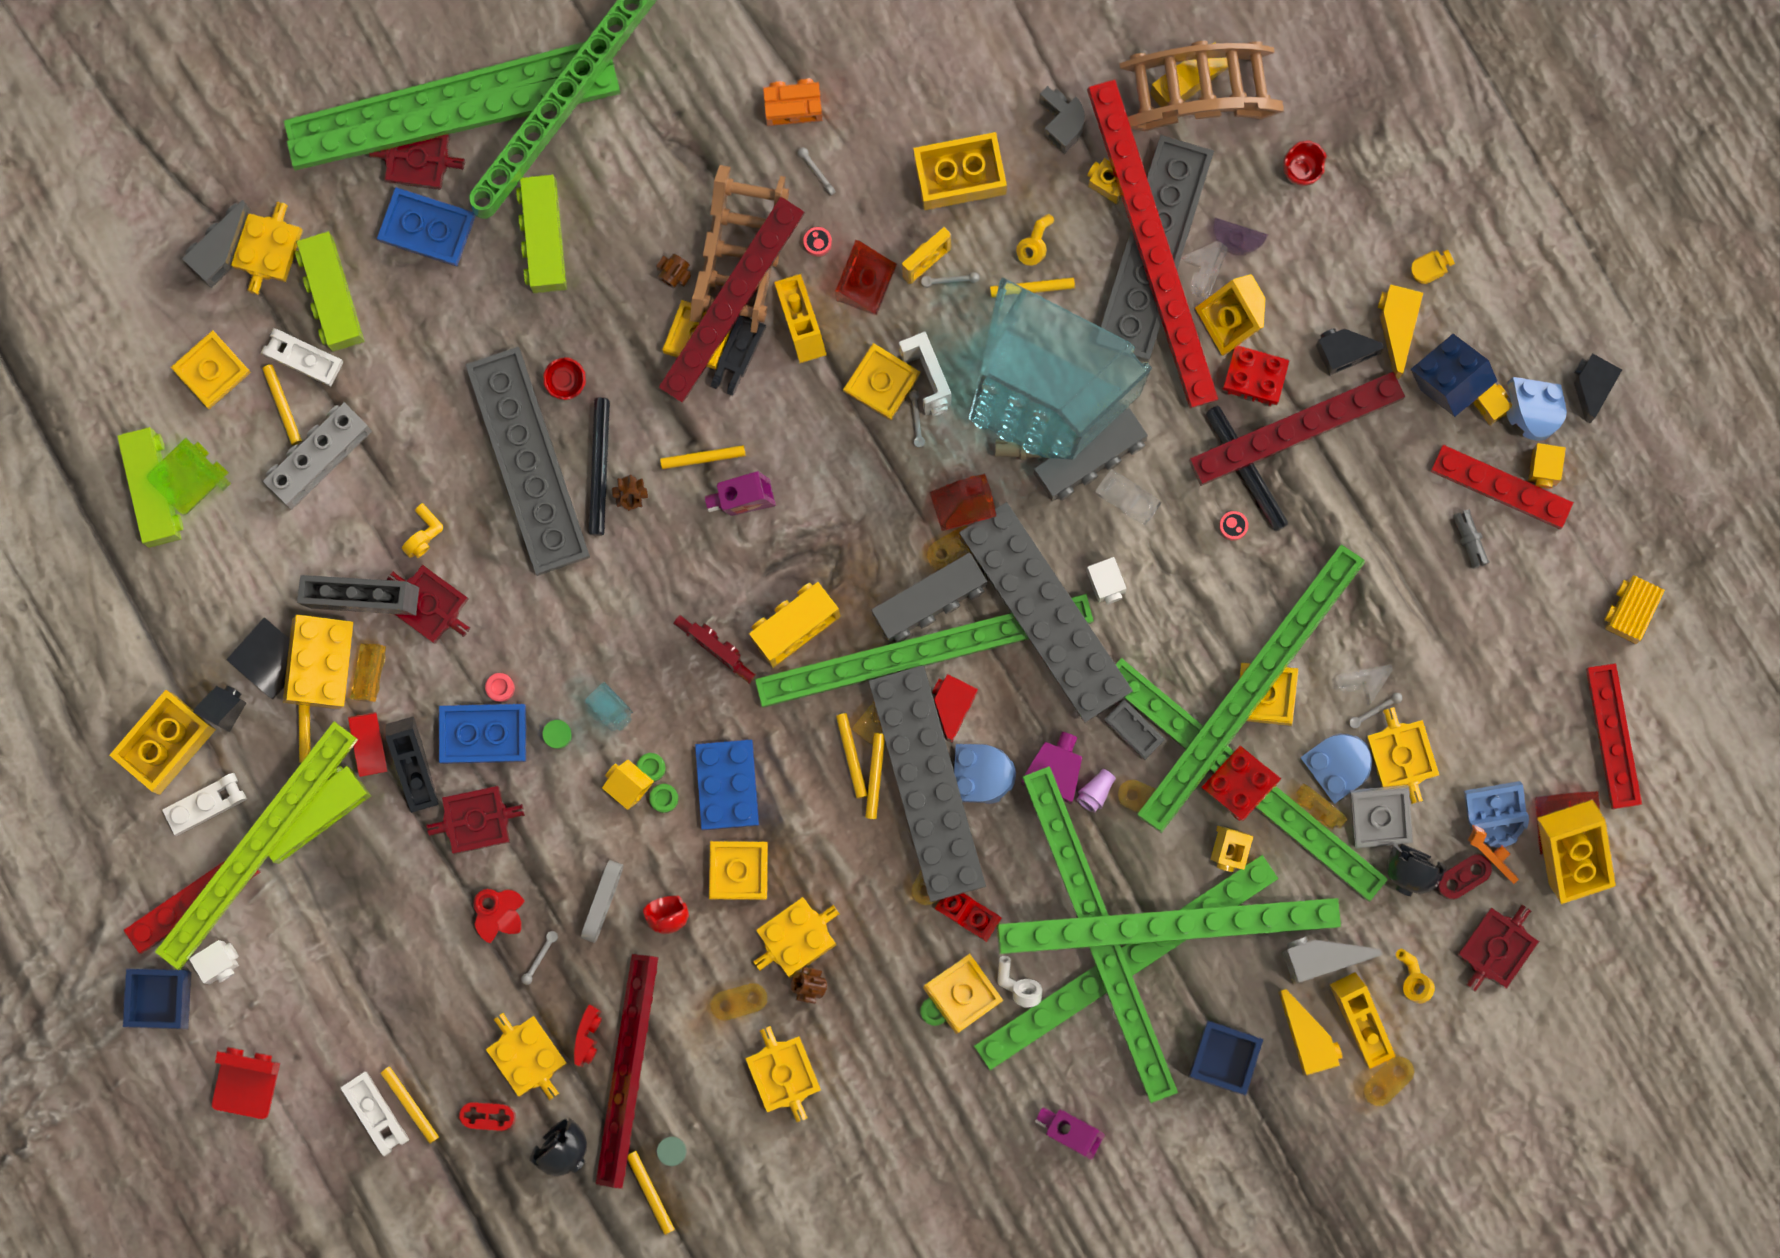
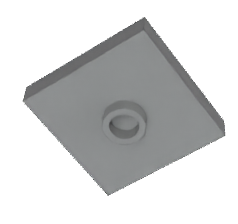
(1381, 816)

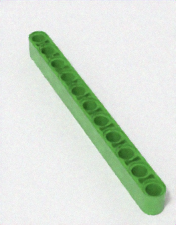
(554, 102)

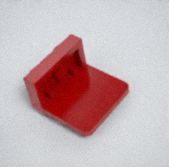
(245, 1083)

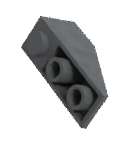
(215, 252)

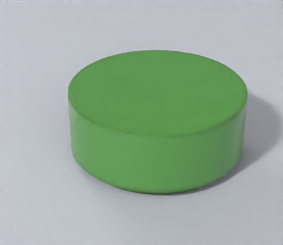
(557, 734)
(652, 766)
(664, 798)
(931, 1014)

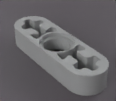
(602, 901)

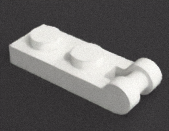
(303, 357)
(203, 805)
(374, 1112)

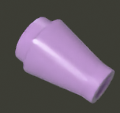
(1095, 792)

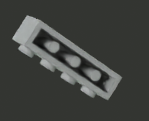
(317, 455)

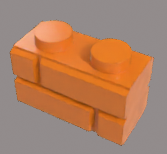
(792, 102)

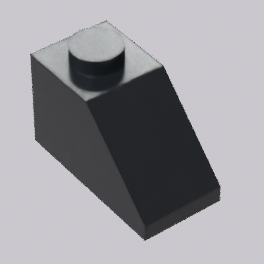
(1345, 349)
(1594, 384)
(221, 707)

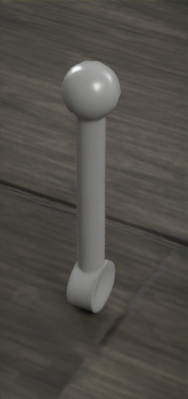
(803, 153)
(927, 281)
(919, 441)
(1355, 722)
(551, 938)

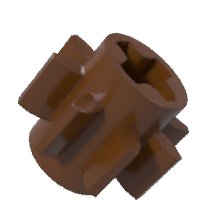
(673, 270)
(629, 492)
(809, 985)

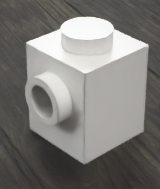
(1106, 581)
(215, 962)

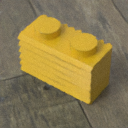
(1634, 609)

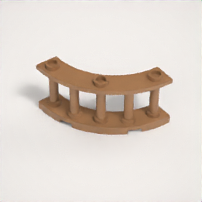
(1208, 105)
(716, 247)

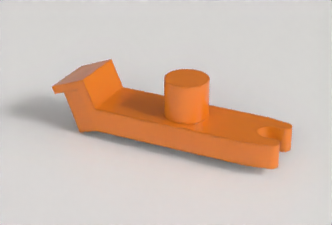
(1477, 839)

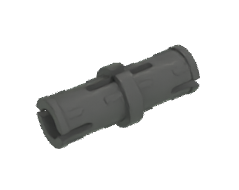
(1471, 539)

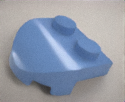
(1536, 407)
(1339, 764)
(983, 773)
(1498, 811)

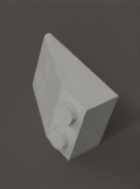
(1316, 958)

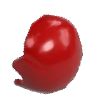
(1304, 163)
(564, 378)
(666, 914)

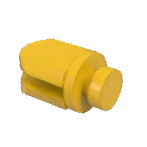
(1431, 266)

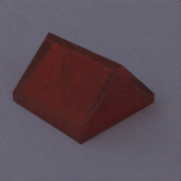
(865, 278)

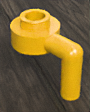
(1034, 242)
(418, 543)
(1415, 979)

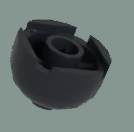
(1413, 870)
(562, 1149)

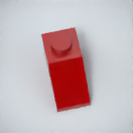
(953, 703)

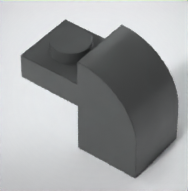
(1068, 120)

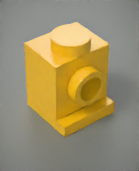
(1098, 183)
(1493, 404)
(1240, 847)

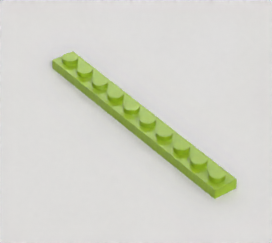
(256, 846)

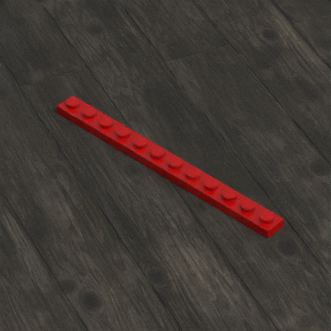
(1152, 244)

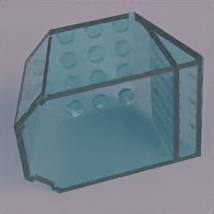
(1051, 375)

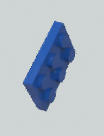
(426, 227)
(482, 733)
(727, 785)

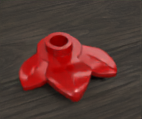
(501, 916)

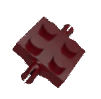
(419, 163)
(436, 606)
(708, 639)
(476, 820)
(1498, 948)

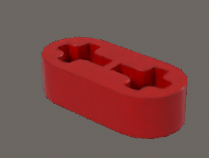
(487, 1124)

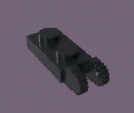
(738, 353)

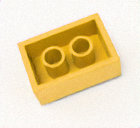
(960, 171)
(794, 623)
(318, 662)
(162, 742)
(1576, 851)

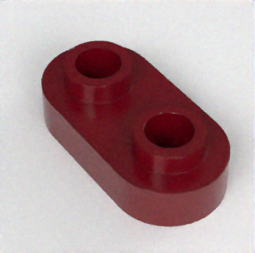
(1464, 878)

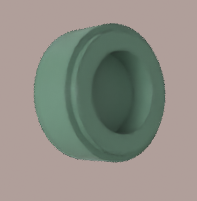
(671, 1151)

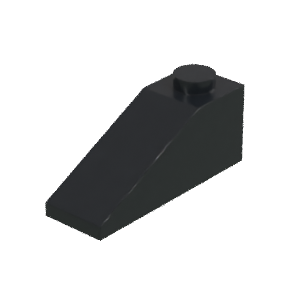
(411, 764)

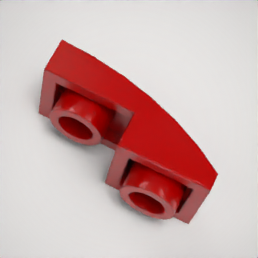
(369, 747)
(969, 915)
(584, 1045)

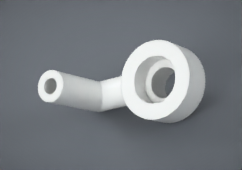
(1025, 991)

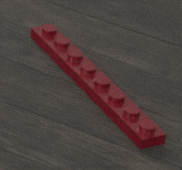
(732, 299)
(1296, 428)
(627, 1071)

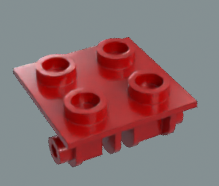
(1256, 375)
(1241, 783)

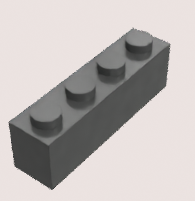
(1120, 437)
(358, 595)
(929, 598)

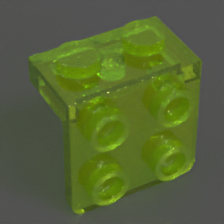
(187, 476)

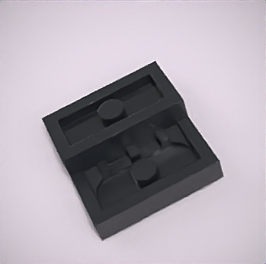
(263, 658)

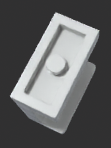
(920, 348)

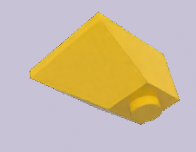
(1233, 313)

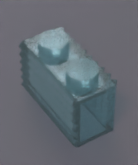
(609, 707)

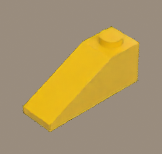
(1188, 79)
(800, 318)
(1398, 321)
(1362, 1019)
(1311, 1041)

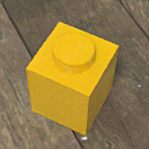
(1546, 465)
(627, 784)

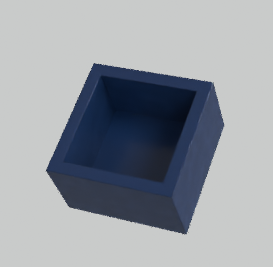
(1454, 375)
(157, 999)
(1225, 1058)

